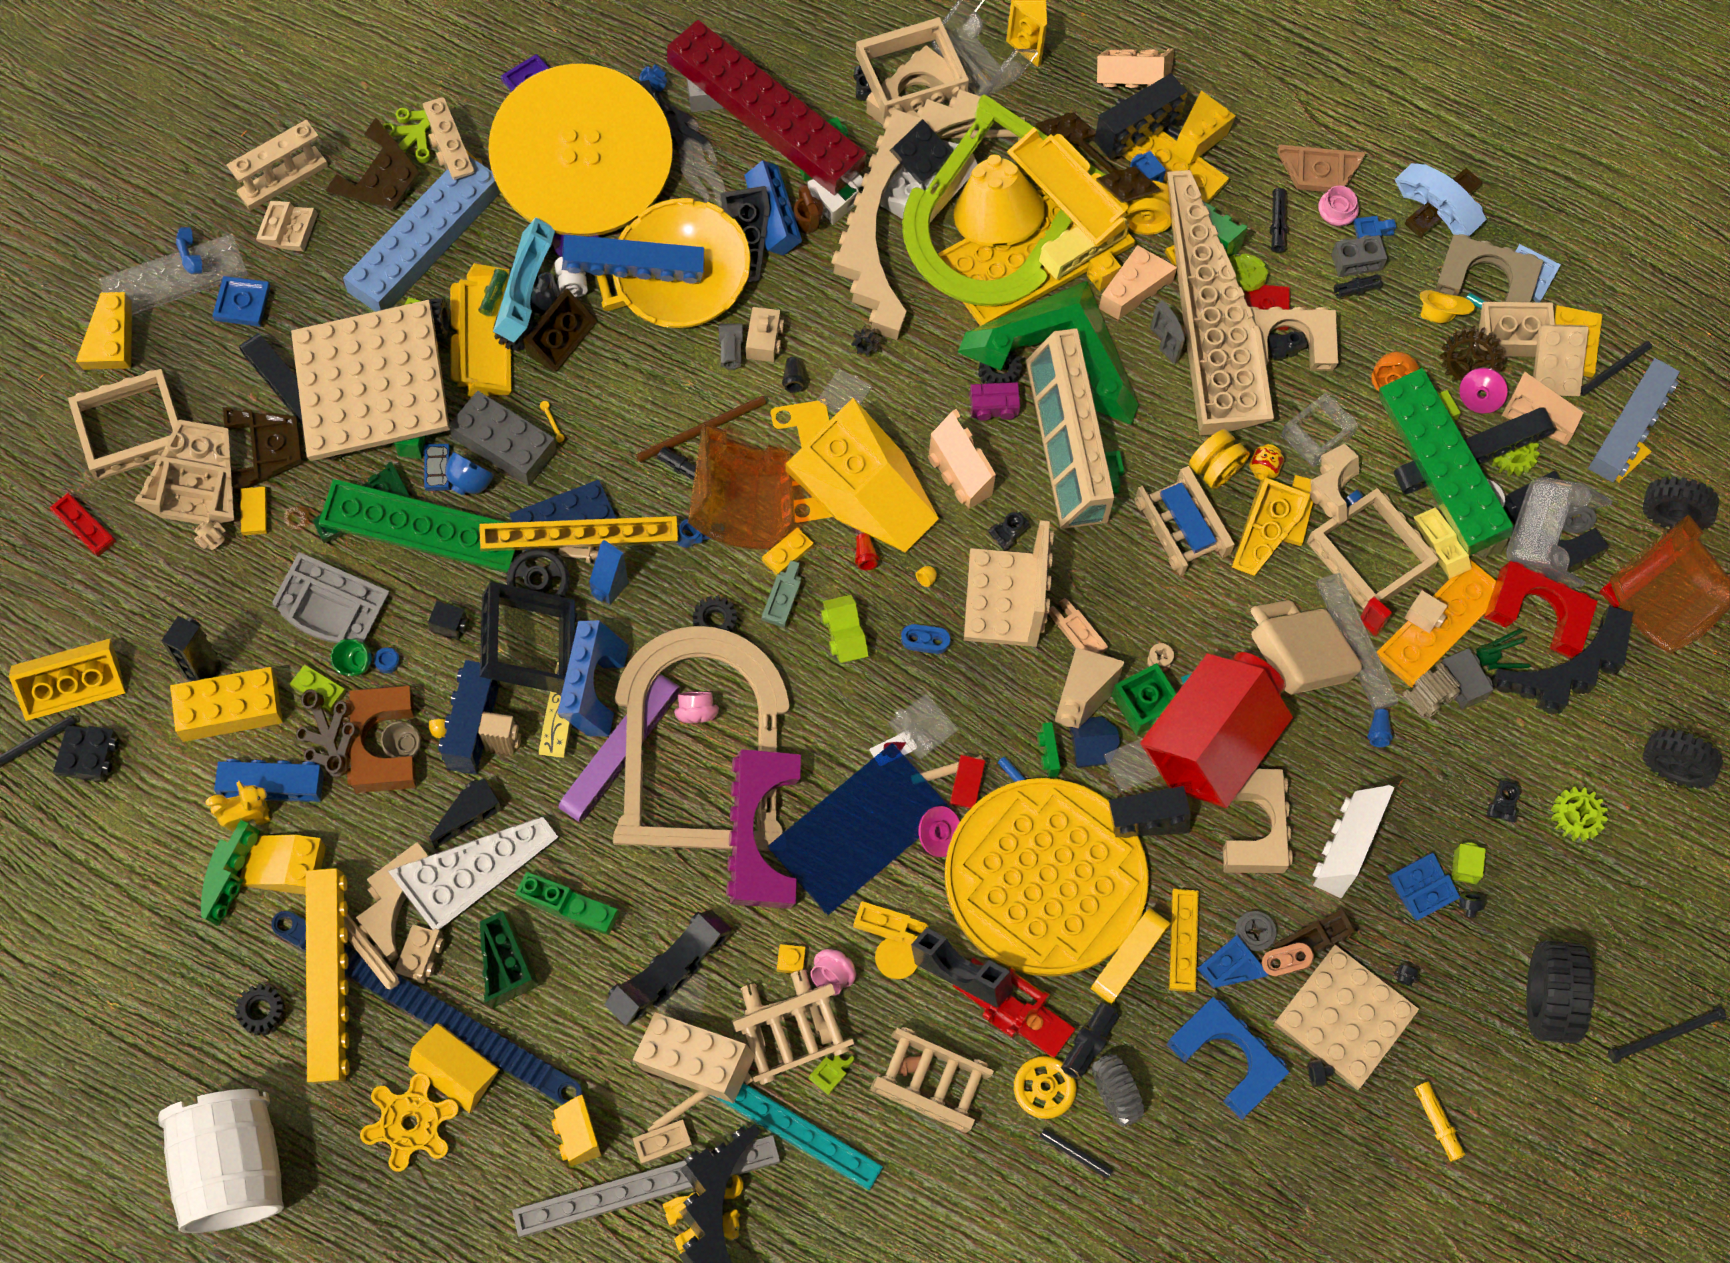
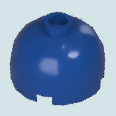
(466, 475)

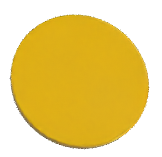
(895, 959)

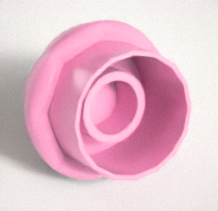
(1338, 206)
(696, 707)
(833, 968)

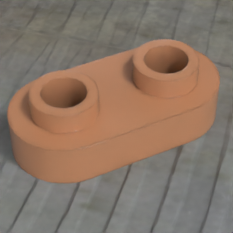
(1288, 959)

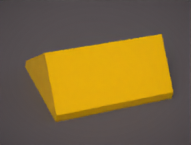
(1028, 26)
(452, 1066)

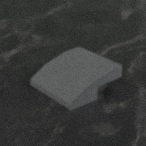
(1169, 330)

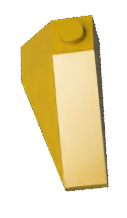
(1269, 521)

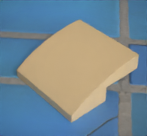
(286, 226)

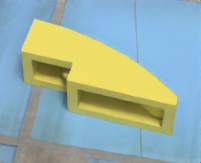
(1444, 541)

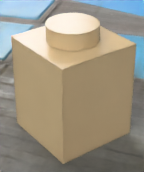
(1426, 612)

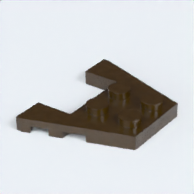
(386, 178)
(273, 442)

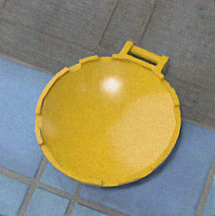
(676, 302)

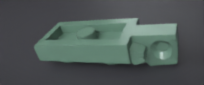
(782, 596)

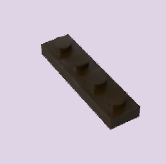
(1426, 216)

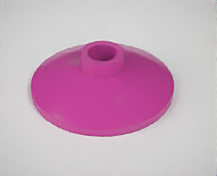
(1486, 380)
(945, 823)

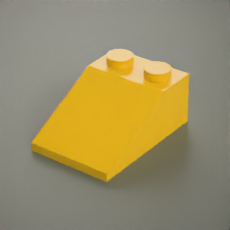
(282, 862)

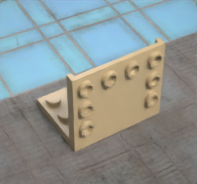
(1009, 593)

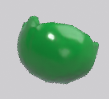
(351, 657)

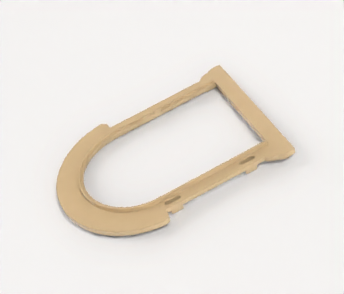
(632, 692)

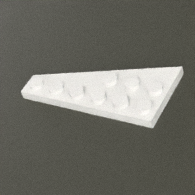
(459, 876)

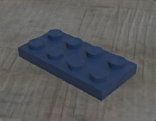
(581, 503)

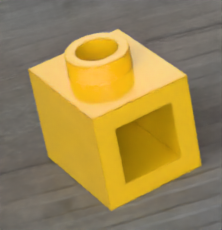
(1102, 269)

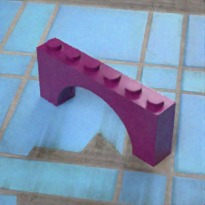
(751, 877)

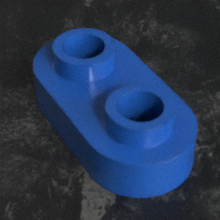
(925, 637)

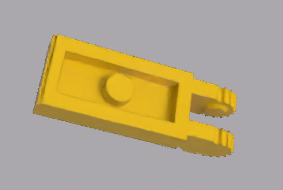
(887, 923)

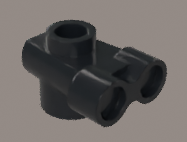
(862, 86)
(1286, 344)
(1005, 534)
(1503, 808)

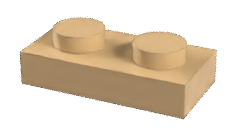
(662, 1142)

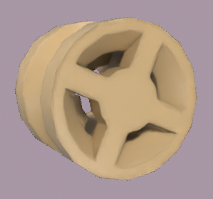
(1166, 658)

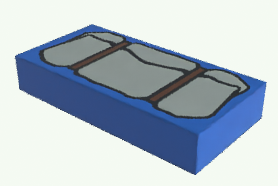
(434, 467)

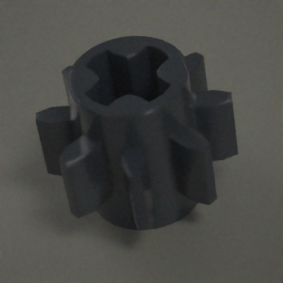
(869, 336)

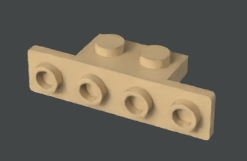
(447, 139)

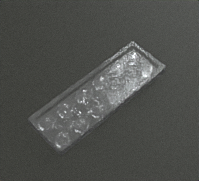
(167, 279)

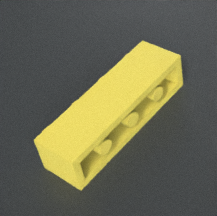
(1073, 250)

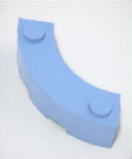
(1451, 200)

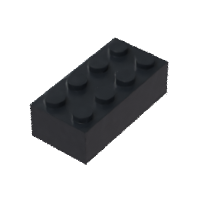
(1140, 116)

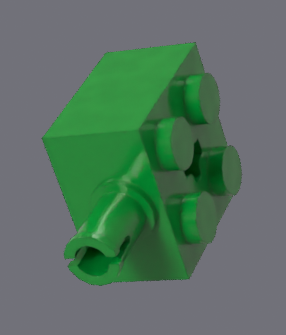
(1133, 696)

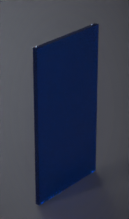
(857, 829)

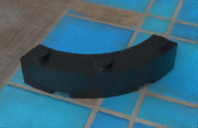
(670, 970)

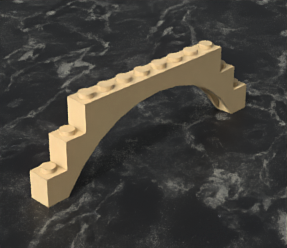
(859, 252)

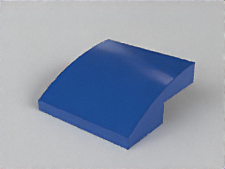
(1423, 886)

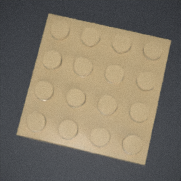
(1346, 1017)

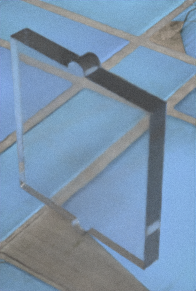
(842, 389)
(1130, 765)
(688, 1000)

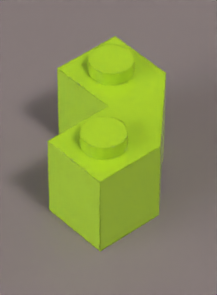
(844, 628)

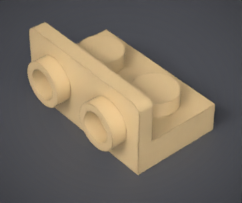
(419, 953)

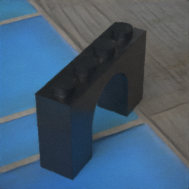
(1581, 549)

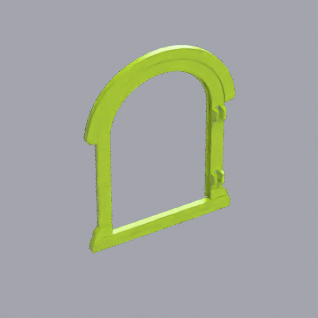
(921, 204)

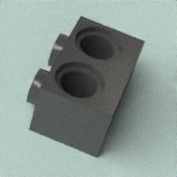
(1359, 259)

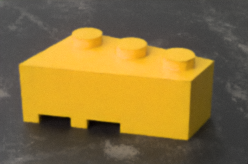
(1203, 128)

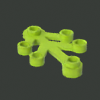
(413, 132)

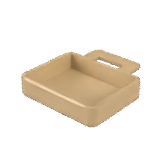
(1303, 647)

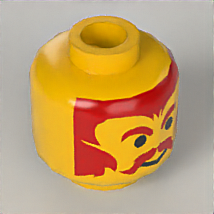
(1266, 462)

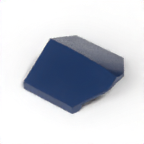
(1092, 741)

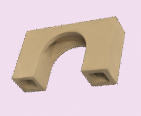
(922, 69)
(1316, 325)
(1271, 853)

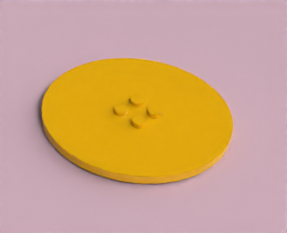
(580, 149)
(1045, 878)

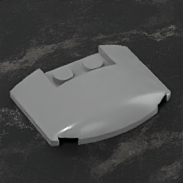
(328, 601)

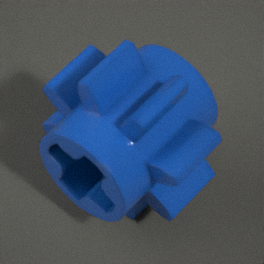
(655, 76)

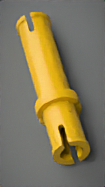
(1441, 1125)

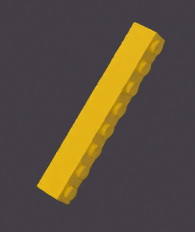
(578, 533)
(326, 976)

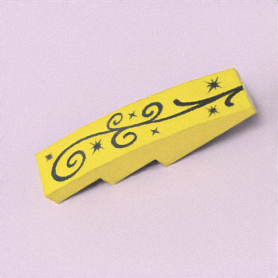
(555, 728)

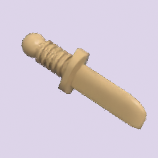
(587, 554)

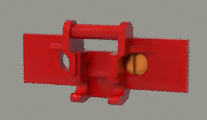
(1028, 1021)

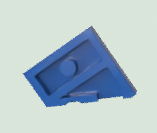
(1231, 965)

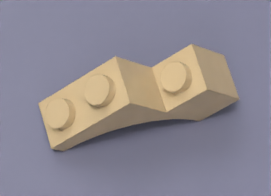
(1336, 469)

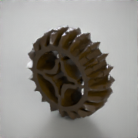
(1463, 357)

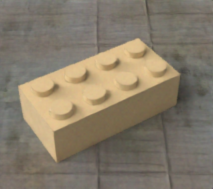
(694, 1057)

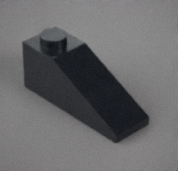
(469, 809)

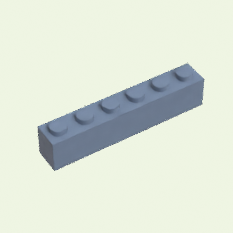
(1633, 421)

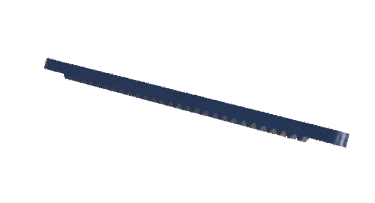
(431, 1010)

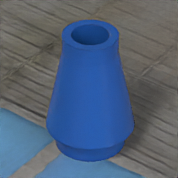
(1380, 729)

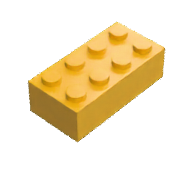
(226, 704)

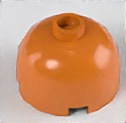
(1392, 367)

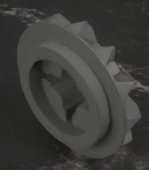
(1582, 523)
(1261, 922)

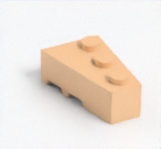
(1531, 395)

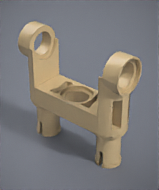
(754, 1004)

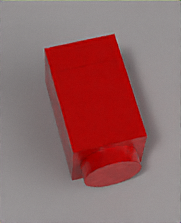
(1218, 727)

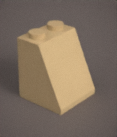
(1087, 686)

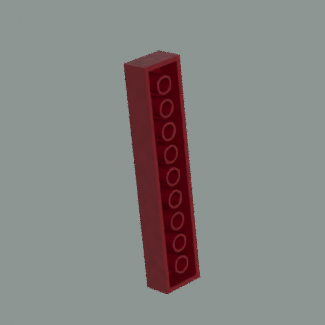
(766, 107)

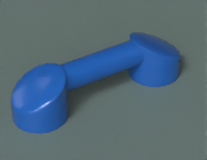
(191, 263)

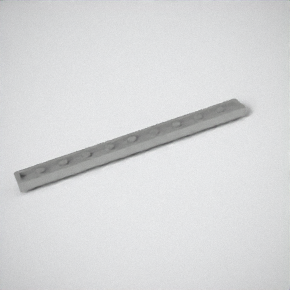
(629, 1191)

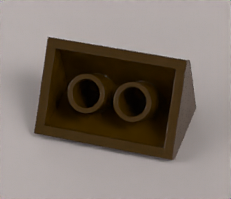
(558, 331)

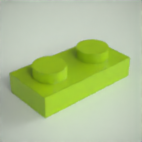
(310, 679)

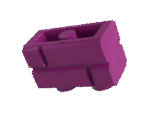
(994, 400)

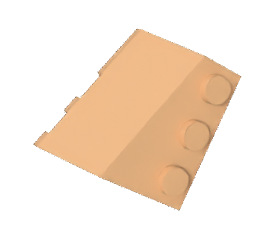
(1133, 68)
(960, 462)

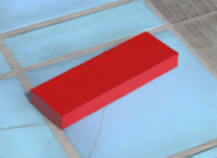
(83, 524)

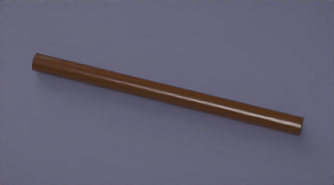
(695, 431)

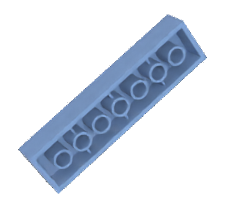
(420, 237)

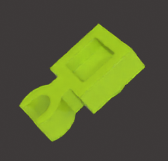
(830, 1073)

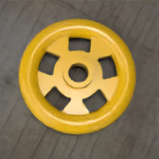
(1026, 1098)

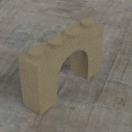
(1465, 252)

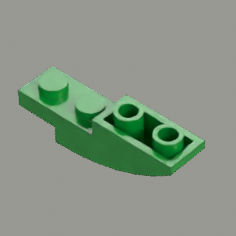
(220, 879)
(566, 904)

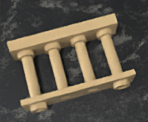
(284, 176)
(1176, 559)
(772, 1016)
(911, 1096)

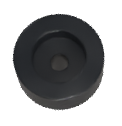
(1472, 903)
(1318, 1073)

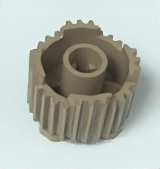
(1432, 691)

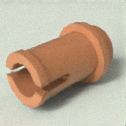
(909, 1065)

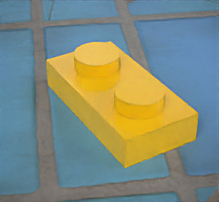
(790, 548)

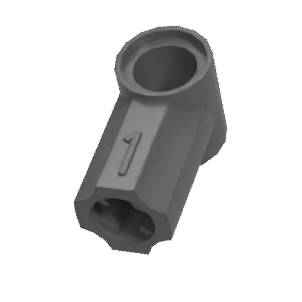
(730, 340)

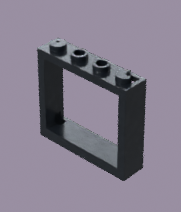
(531, 601)

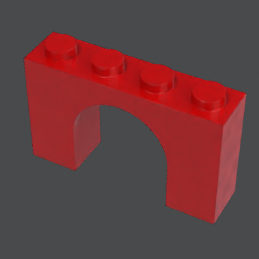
(1572, 608)

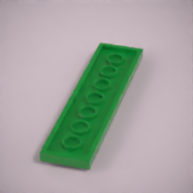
(410, 524)

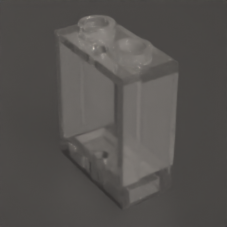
(1305, 444)

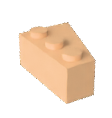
(1136, 280)

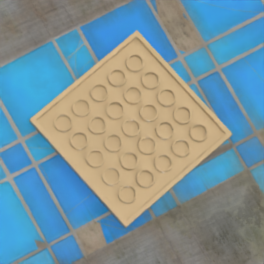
(369, 380)

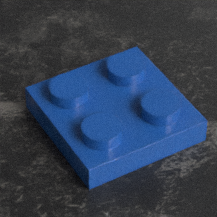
(241, 301)

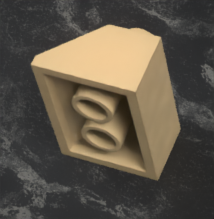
(1515, 325)

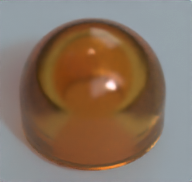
(304, 514)

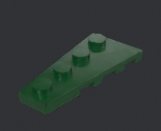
(386, 481)

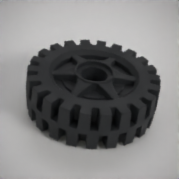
(1673, 499)
(1683, 758)

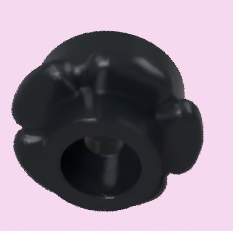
(1407, 975)

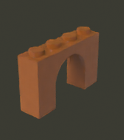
(368, 709)

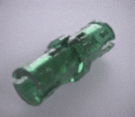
(498, 280)

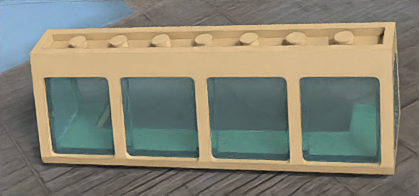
(1070, 431)

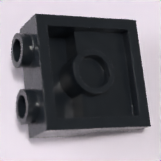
(87, 753)

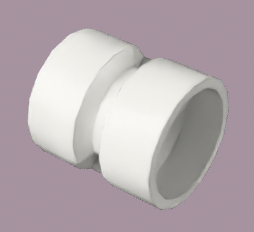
(573, 281)

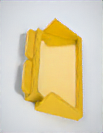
(1066, 180)
(474, 352)

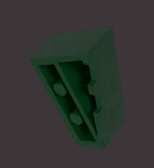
(505, 961)

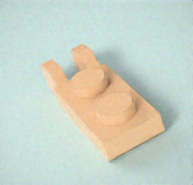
(1077, 628)

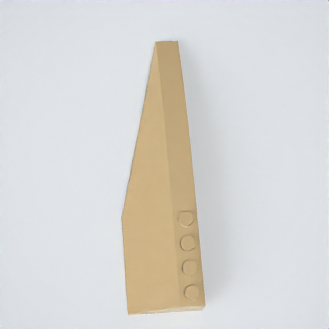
(1218, 324)

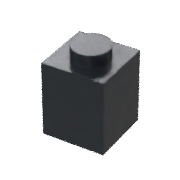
(448, 620)

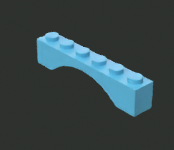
(515, 306)

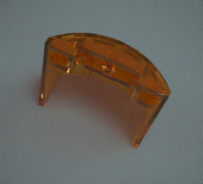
(741, 492)
(1673, 588)

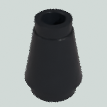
(793, 375)

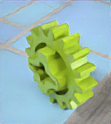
(1518, 460)
(1587, 808)

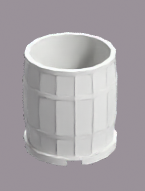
(221, 1161)

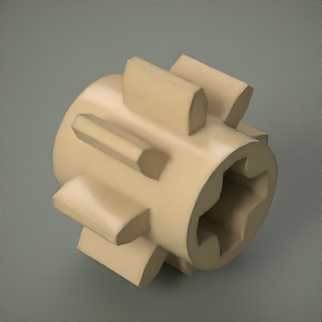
(209, 534)

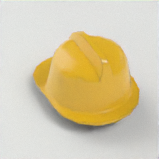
(1443, 307)

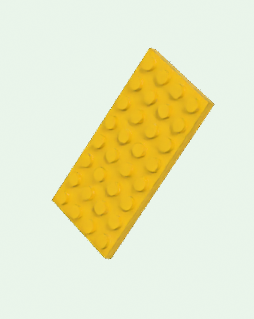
(1002, 260)

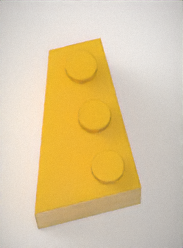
(109, 334)

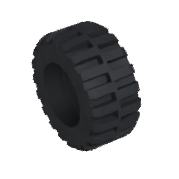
(1560, 992)

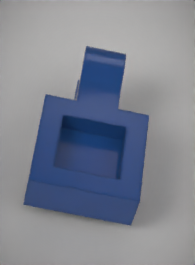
(1372, 227)

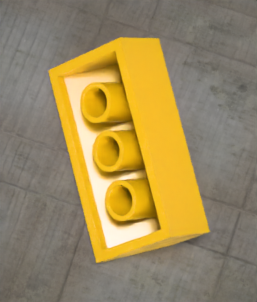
(67, 679)

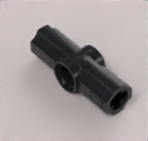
(1089, 1041)

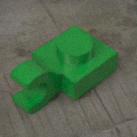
(1115, 468)

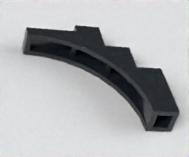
(1580, 674)
(705, 1212)

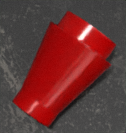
(865, 555)

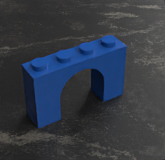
(578, 703)
(1216, 1022)

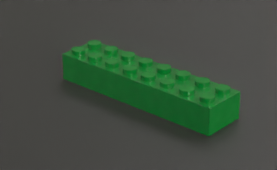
(1445, 462)

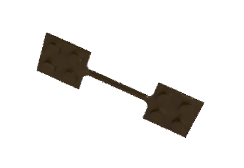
(1122, 184)

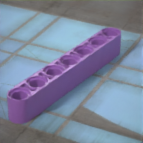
(612, 755)

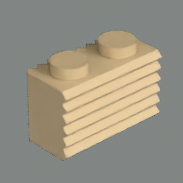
(499, 733)

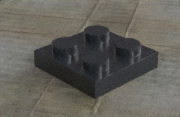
(921, 151)

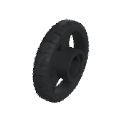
(557, 568)

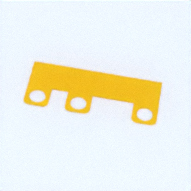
(809, 419)

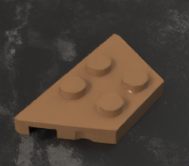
(1319, 168)

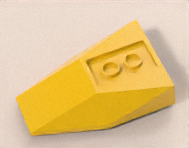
(864, 479)

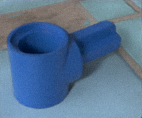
(686, 541)

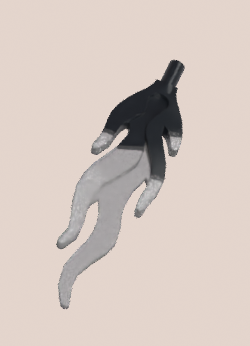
(691, 150)

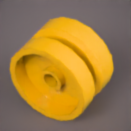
(1150, 213)
(1219, 459)

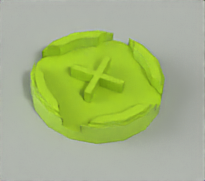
(1249, 271)

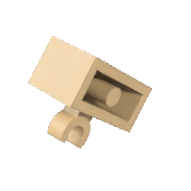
(763, 334)

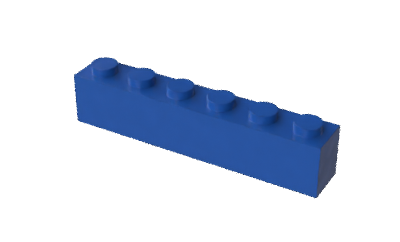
(632, 258)

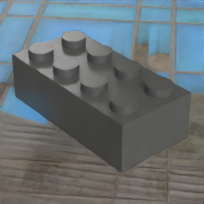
(503, 438)

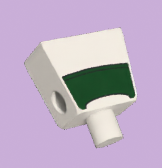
(836, 206)

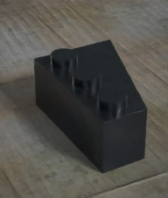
(1151, 813)

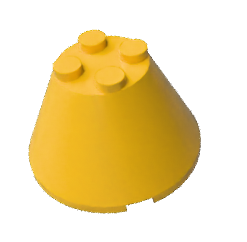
(998, 205)

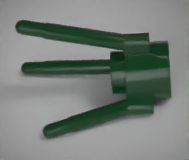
(1490, 653)

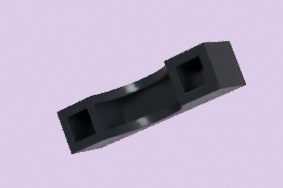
(938, 956)

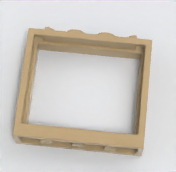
(903, 39)
(134, 456)
(1338, 564)

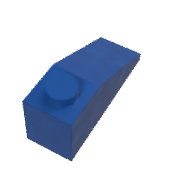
(608, 573)

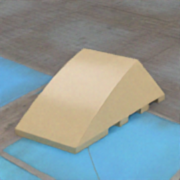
(191, 476)

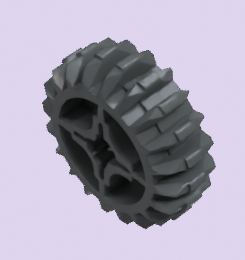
(1118, 1090)

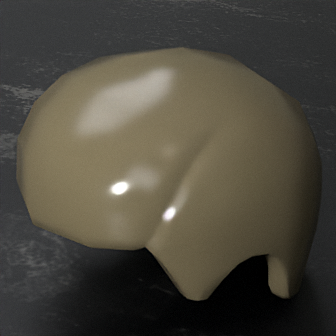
(401, 740)

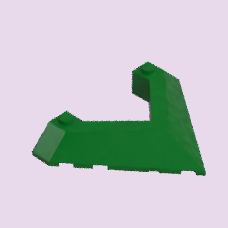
(1036, 322)

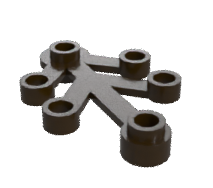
(328, 735)

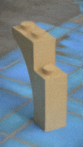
(381, 918)

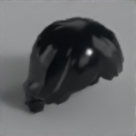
(543, 293)

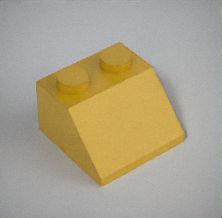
(576, 1132)

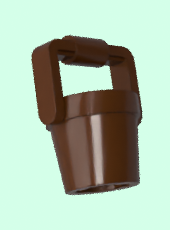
(808, 211)

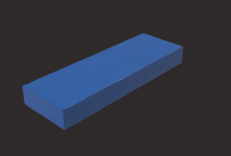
(1188, 517)

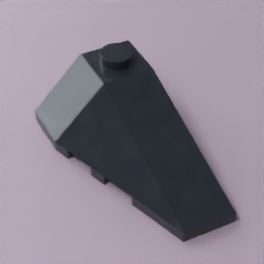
(751, 212)

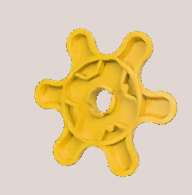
(396, 1109)

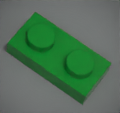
(1050, 758)

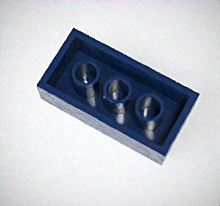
(462, 744)

